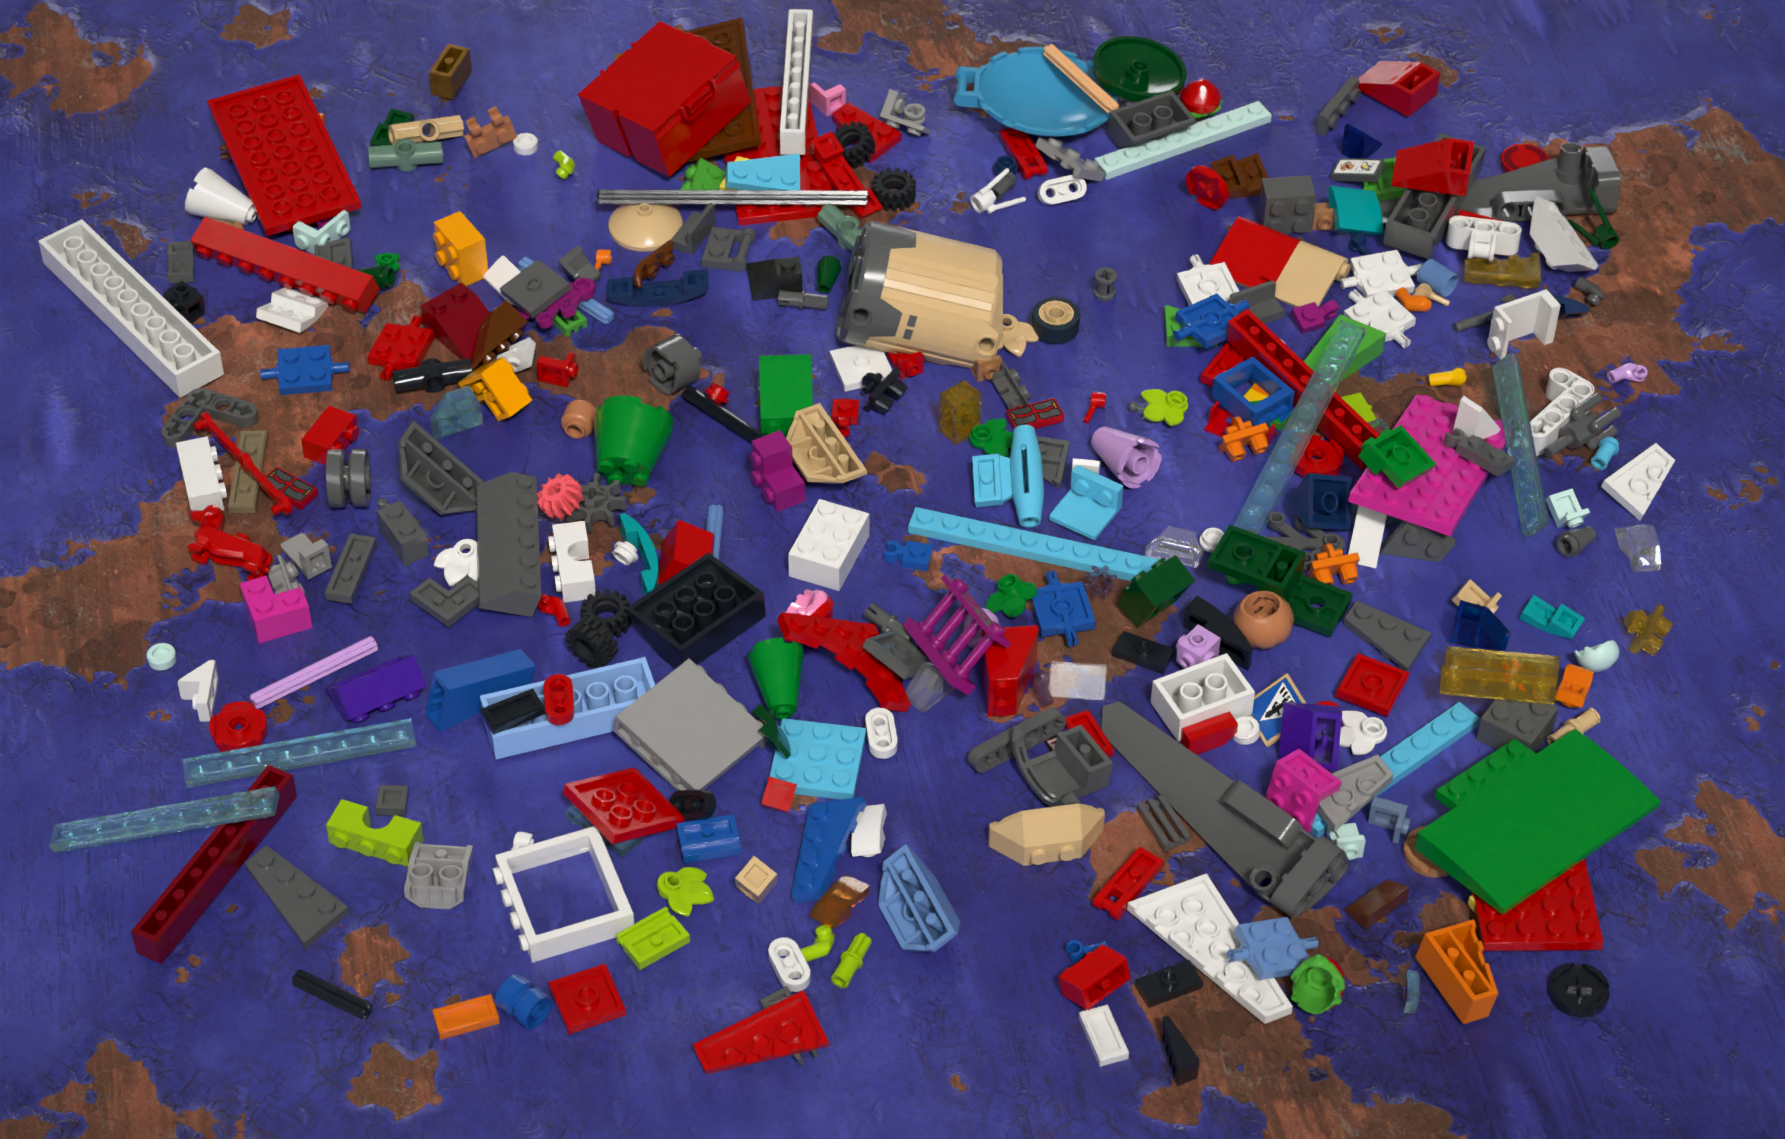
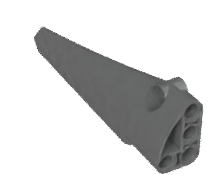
(1230, 816)

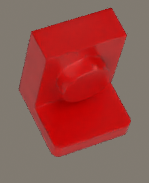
(907, 363)
(557, 371)

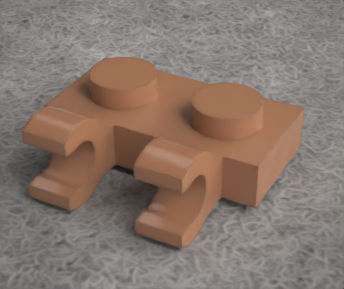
(490, 136)

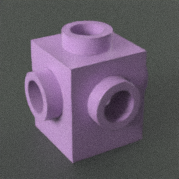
(1197, 647)

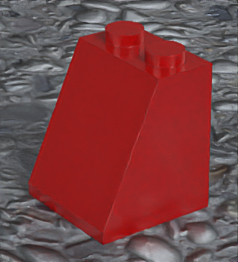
(1009, 670)

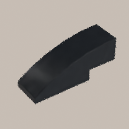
(1232, 639)

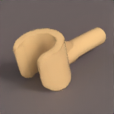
(1425, 290)

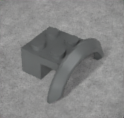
(1068, 771)

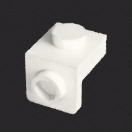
(520, 354)

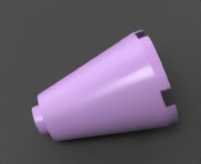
(1127, 455)

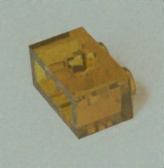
(959, 411)

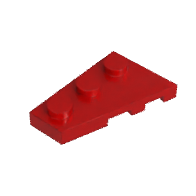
(883, 134)

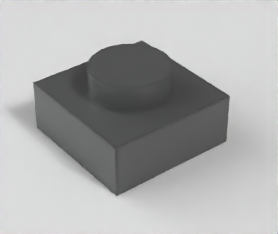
(392, 800)

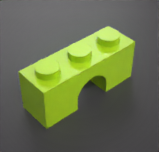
(351, 830)

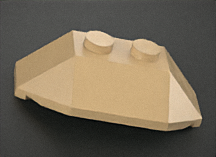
(821, 449)
(1047, 833)

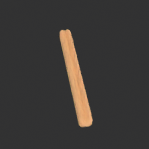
(1082, 80)

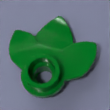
(992, 437)
(1011, 596)

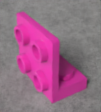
(1299, 787)

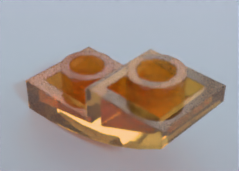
(838, 901)

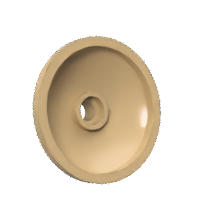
(644, 225)

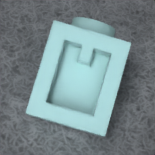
(1348, 839)

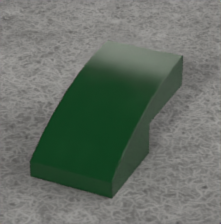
(380, 136)
(772, 732)

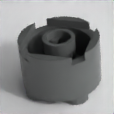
(672, 364)

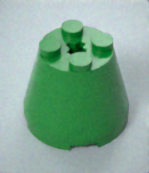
(630, 439)

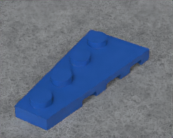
(822, 844)

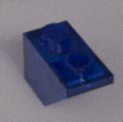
(1479, 628)

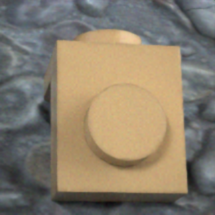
(1472, 593)

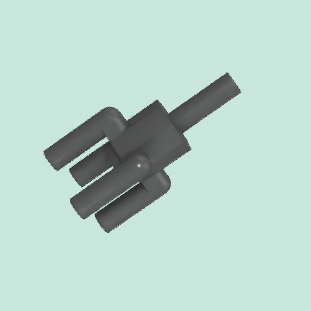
(1585, 427)

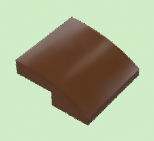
(1241, 176)

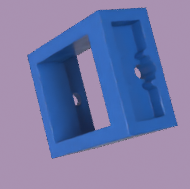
(1266, 410)

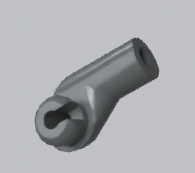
(1590, 288)

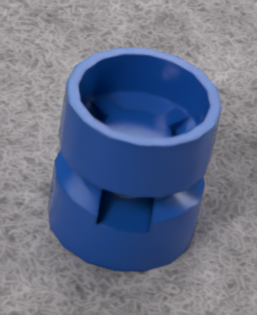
(524, 1001)

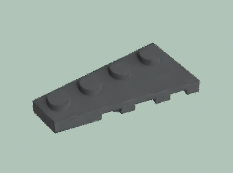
(300, 900)

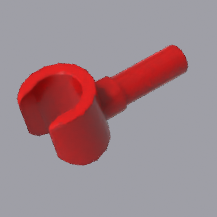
(1097, 400)

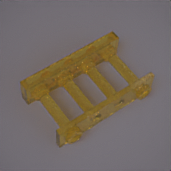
(1500, 675)

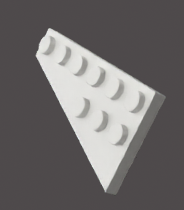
(1202, 929)

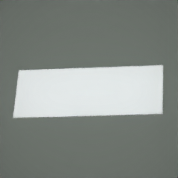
(1367, 536)

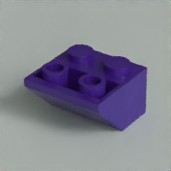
(1313, 730)

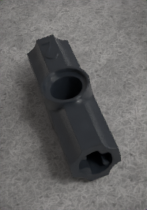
(431, 375)

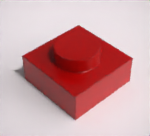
(778, 795)

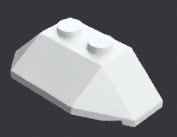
(1558, 239)

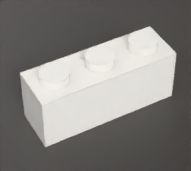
(201, 474)

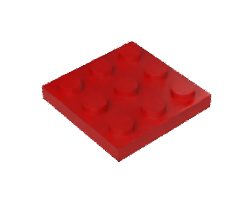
(623, 805)

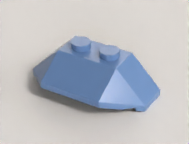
(915, 903)

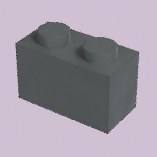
(402, 533)

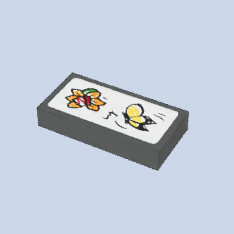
(1358, 170)

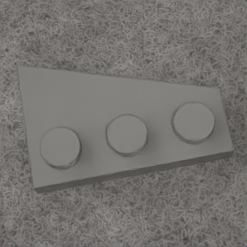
(1070, 159)
(1358, 787)

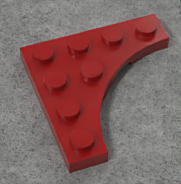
(846, 641)

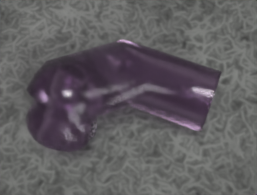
(1039, 685)

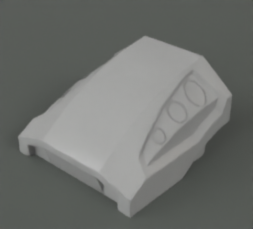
(437, 875)

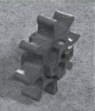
(598, 503)

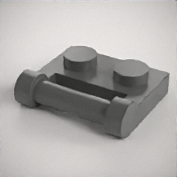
(721, 245)

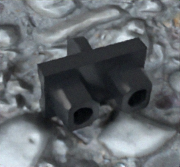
(879, 389)

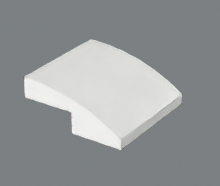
(292, 309)

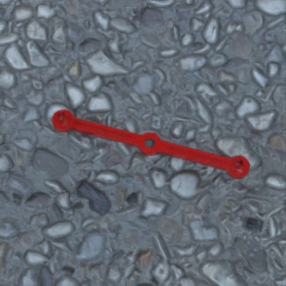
(283, 504)

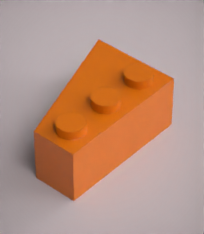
(1459, 970)

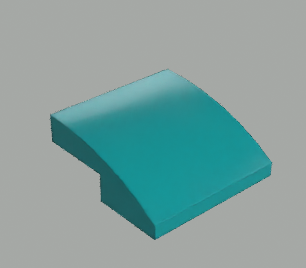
(1356, 210)

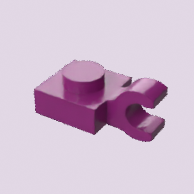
(1311, 318)

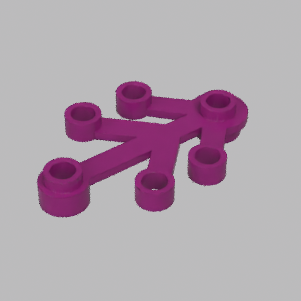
(580, 291)

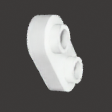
(1061, 190)
(881, 738)
(791, 966)

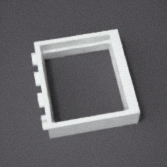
(574, 935)

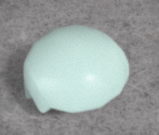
(1598, 657)

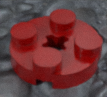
(1331, 457)
(234, 713)

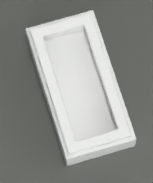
(1103, 1035)

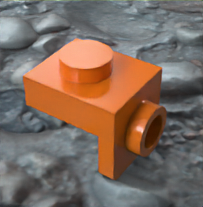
(1574, 686)

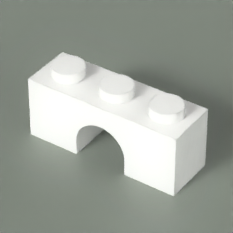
(574, 576)

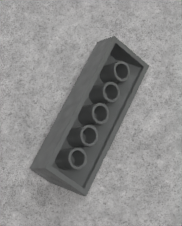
(508, 544)

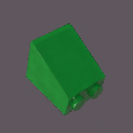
(783, 390)

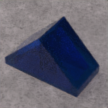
(1358, 144)

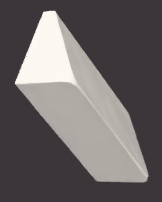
(500, 274)

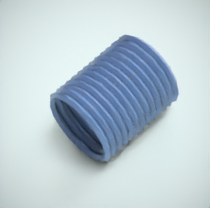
(1437, 277)

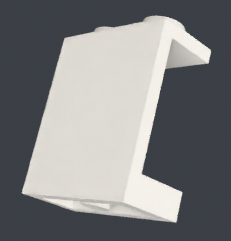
(1521, 317)

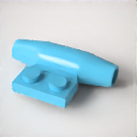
(1015, 477)

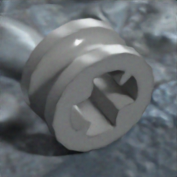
(914, 113)

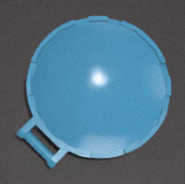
(1031, 93)

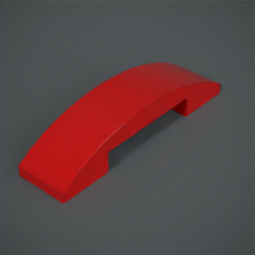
(839, 173)

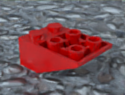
(1401, 84)
(1435, 166)

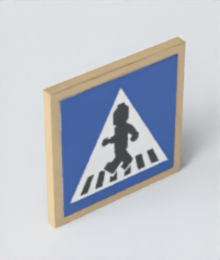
(1269, 707)

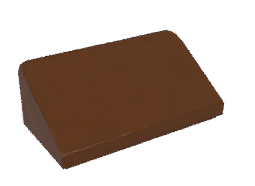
(1378, 903)

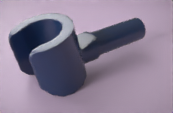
(1357, 244)

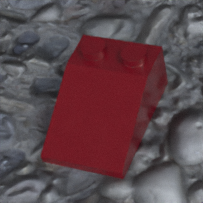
(455, 319)

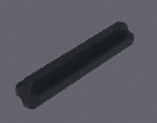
(332, 994)

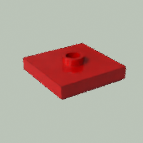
(1372, 684)
(587, 998)

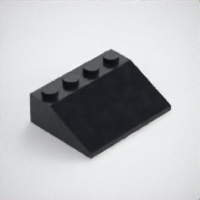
(697, 611)

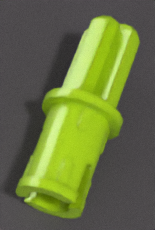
(851, 960)

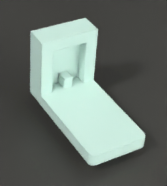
(306, 236)

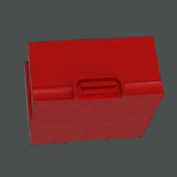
(665, 98)

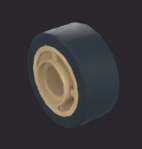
(1056, 320)

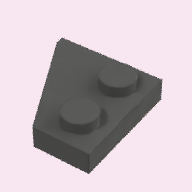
(1054, 459)
(1417, 543)

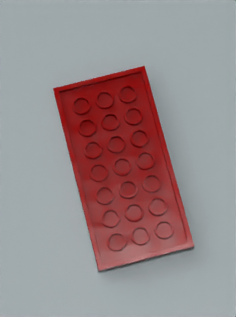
(769, 111)
(283, 154)

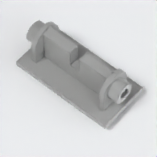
(284, 576)

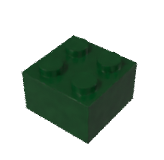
(1155, 590)

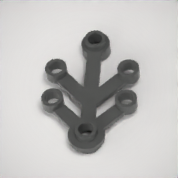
(1298, 541)

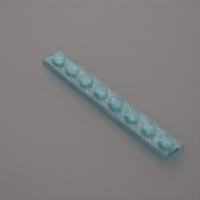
(1520, 445)
(299, 752)
(164, 819)

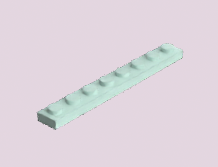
(1183, 140)

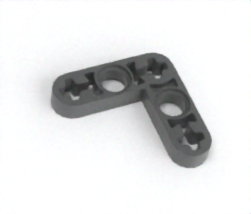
(239, 413)

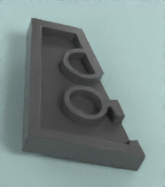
(1389, 634)

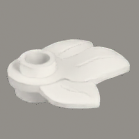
(459, 564)
(1361, 732)

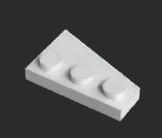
(1639, 480)

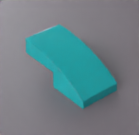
(1555, 621)

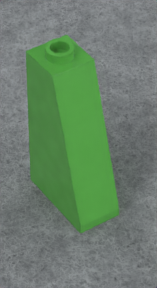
(1369, 348)

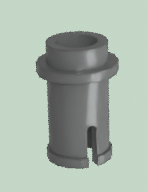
(1004, 185)

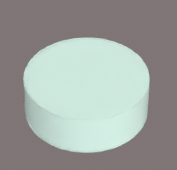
(161, 656)

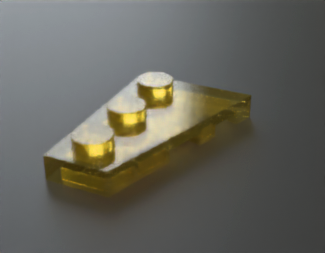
(1513, 271)

